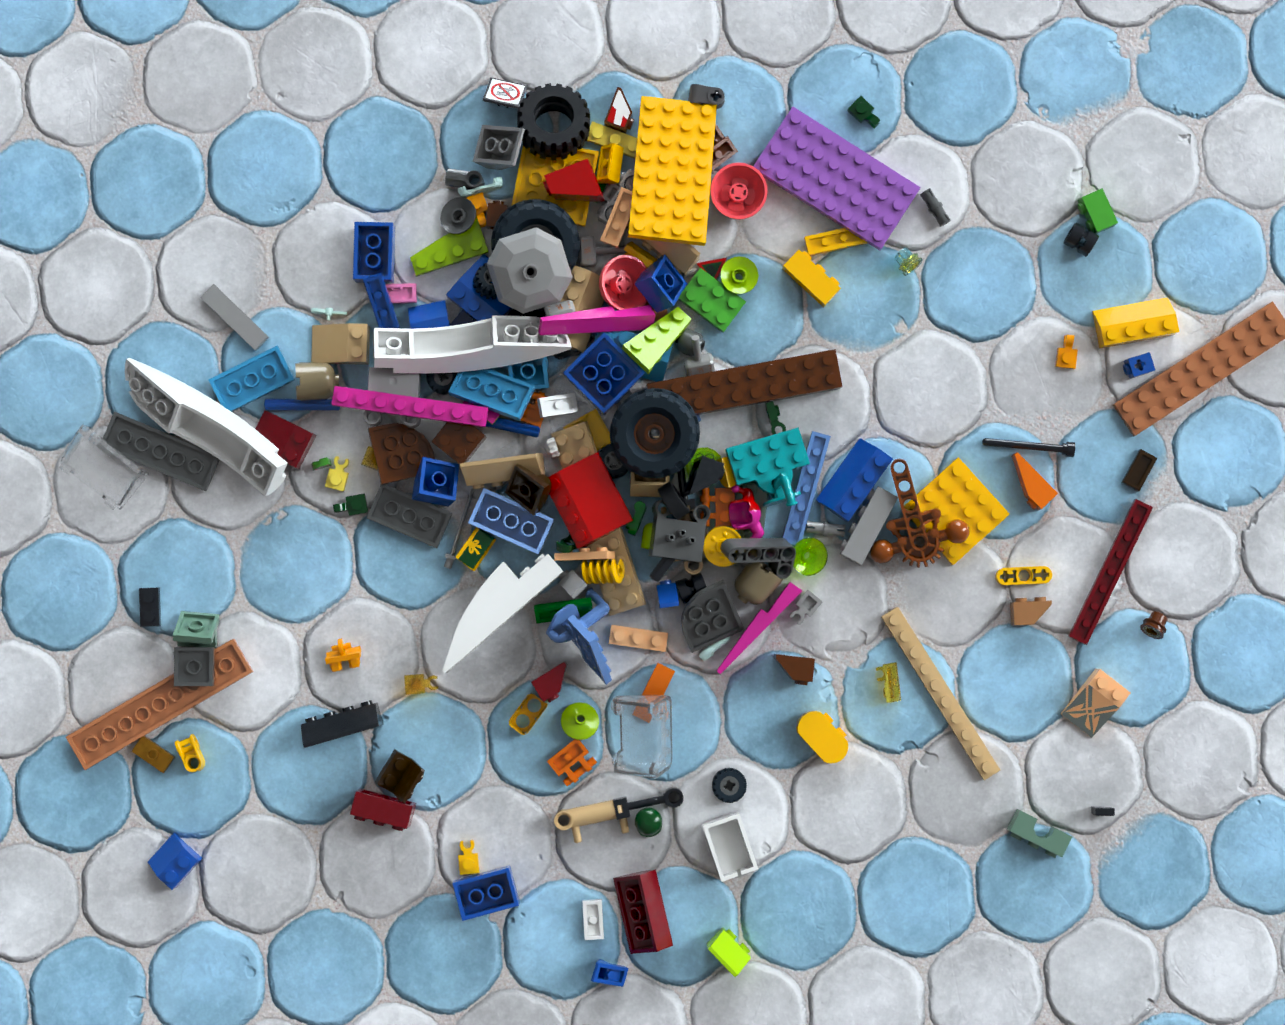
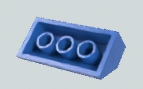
(854, 479)

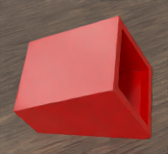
(574, 183)

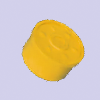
(712, 544)

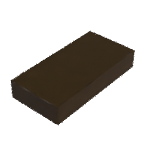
(1139, 470)

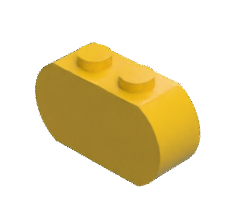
(822, 736)

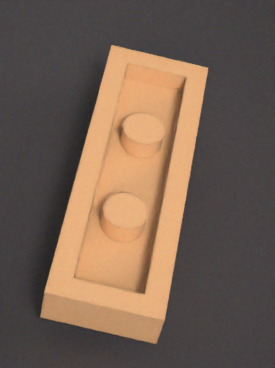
(618, 219)
(585, 554)
(638, 638)

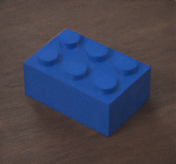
(374, 250)
(486, 893)

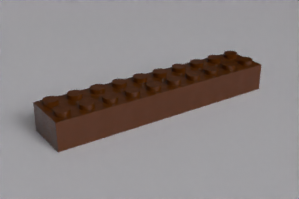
(757, 382)

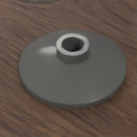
(453, 211)

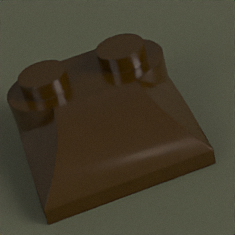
(528, 489)

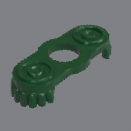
(563, 547)

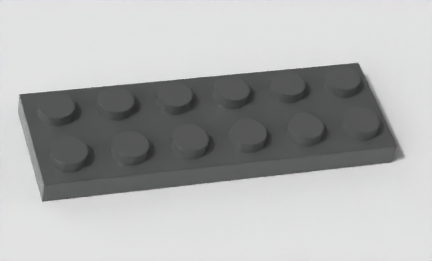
(161, 451)

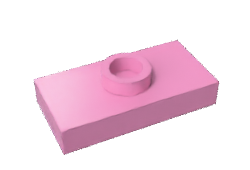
(402, 293)

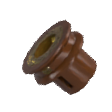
(1154, 625)

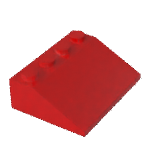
(588, 500)

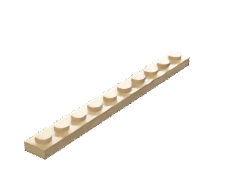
(940, 693)

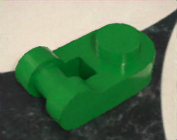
(640, 508)

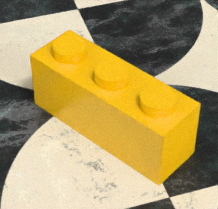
(811, 277)

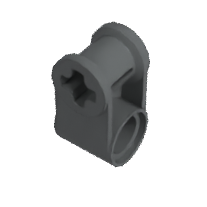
(704, 94)

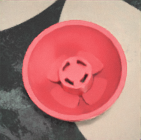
(747, 185)
(622, 273)

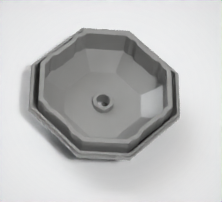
(524, 251)

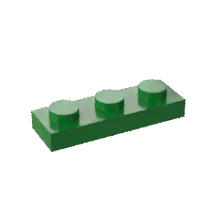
(546, 611)

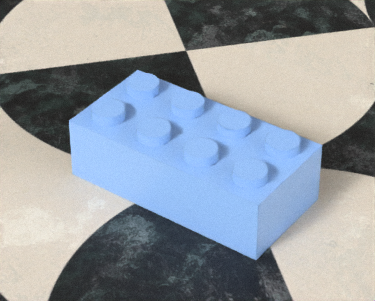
(511, 521)

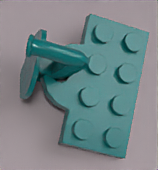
(770, 461)

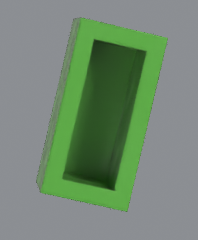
(1097, 211)

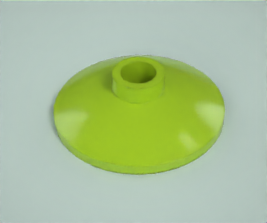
(741, 266)
(576, 729)

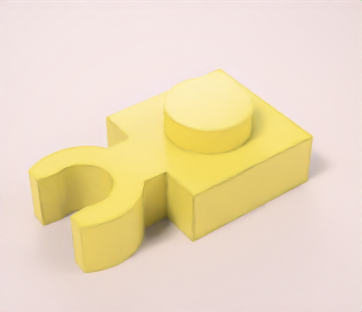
(337, 477)

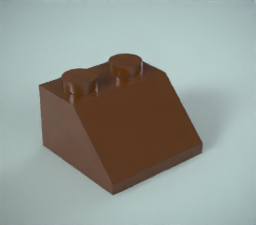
(797, 668)

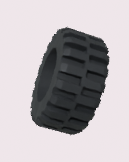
(560, 100)

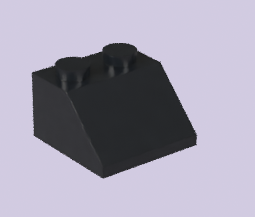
(703, 474)

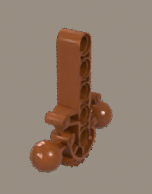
(955, 531)

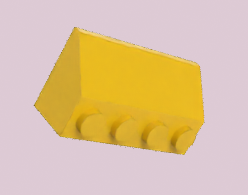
(1135, 322)

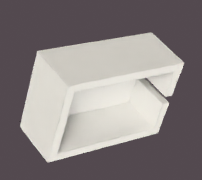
(730, 846)

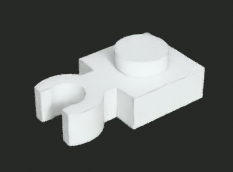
(551, 448)

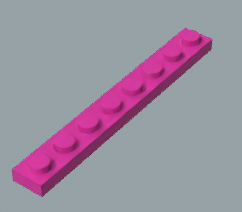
(410, 406)

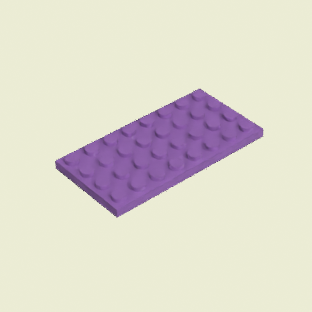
(836, 178)

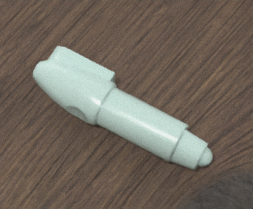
(708, 651)

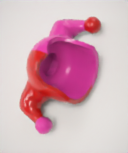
(745, 512)

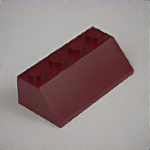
(643, 912)

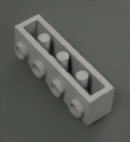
(868, 526)

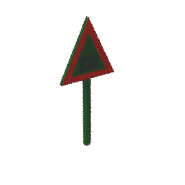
(712, 267)

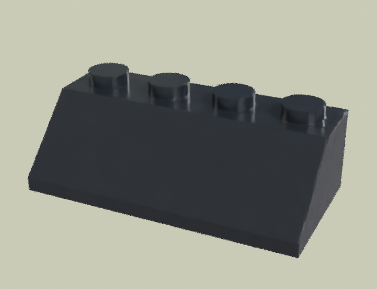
(341, 724)

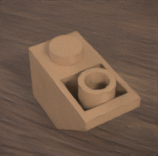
(1028, 612)

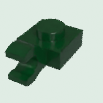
(862, 110)
(773, 413)
(354, 505)

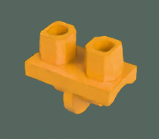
(343, 652)

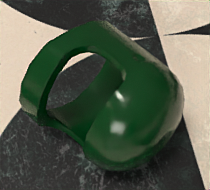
(648, 822)

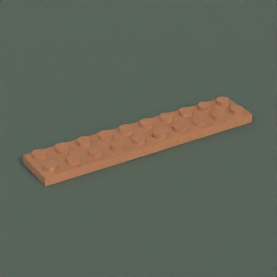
(1202, 369)
(153, 709)

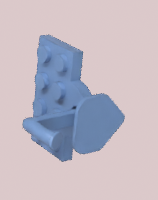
(569, 626)

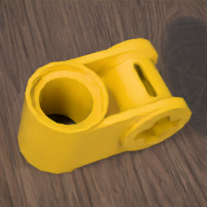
(189, 752)

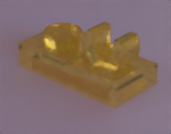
(892, 688)

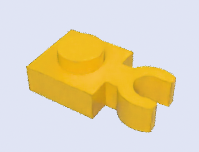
(468, 861)

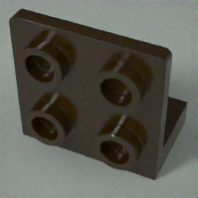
(400, 775)

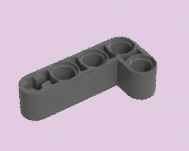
(752, 550)

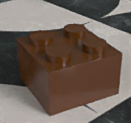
(459, 441)

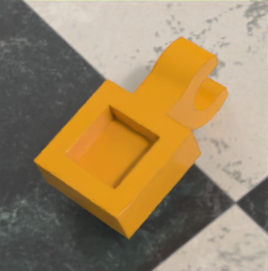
(481, 207)
(1067, 356)

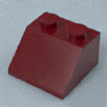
(550, 683)

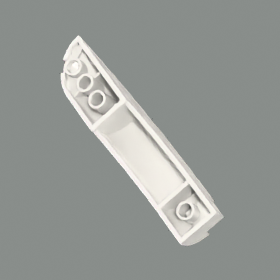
(466, 346)
(207, 425)

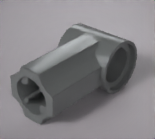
(461, 178)

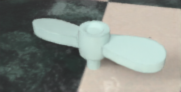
(328, 312)

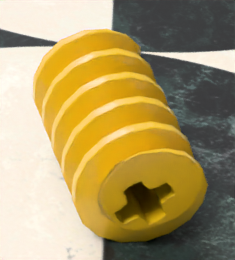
(603, 573)

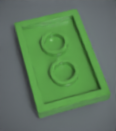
(711, 300)

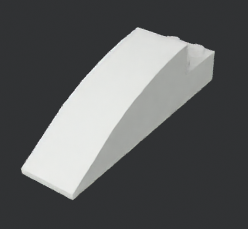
(498, 602)

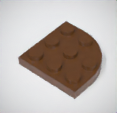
(398, 451)

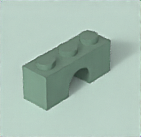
(1054, 841)

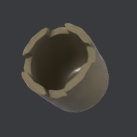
(316, 381)
(756, 583)

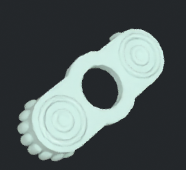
(497, 184)

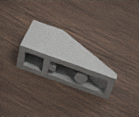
(572, 583)

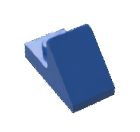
(609, 973)

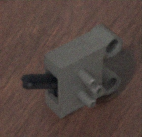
(676, 538)

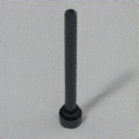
(1066, 449)

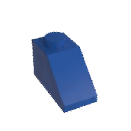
(667, 594)

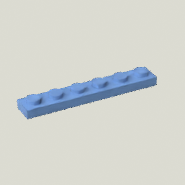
(807, 485)

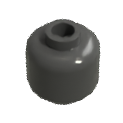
(684, 342)

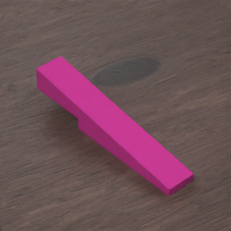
(598, 320)
(760, 623)

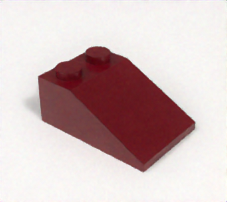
(287, 437)

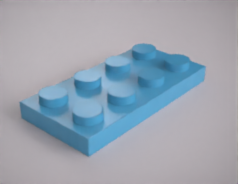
(252, 379)
(493, 390)

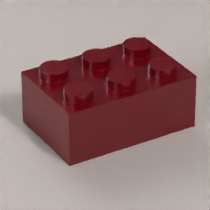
(382, 809)

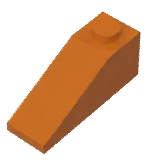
(1034, 486)

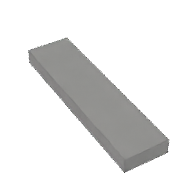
(234, 317)

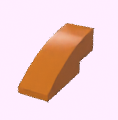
(659, 680)

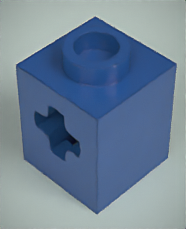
(1144, 360)

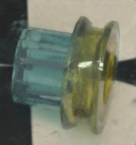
(907, 261)

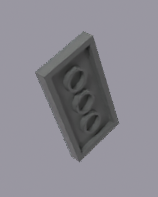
(409, 516)

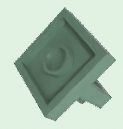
(196, 629)

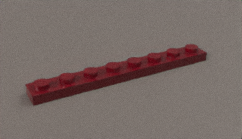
(1110, 571)

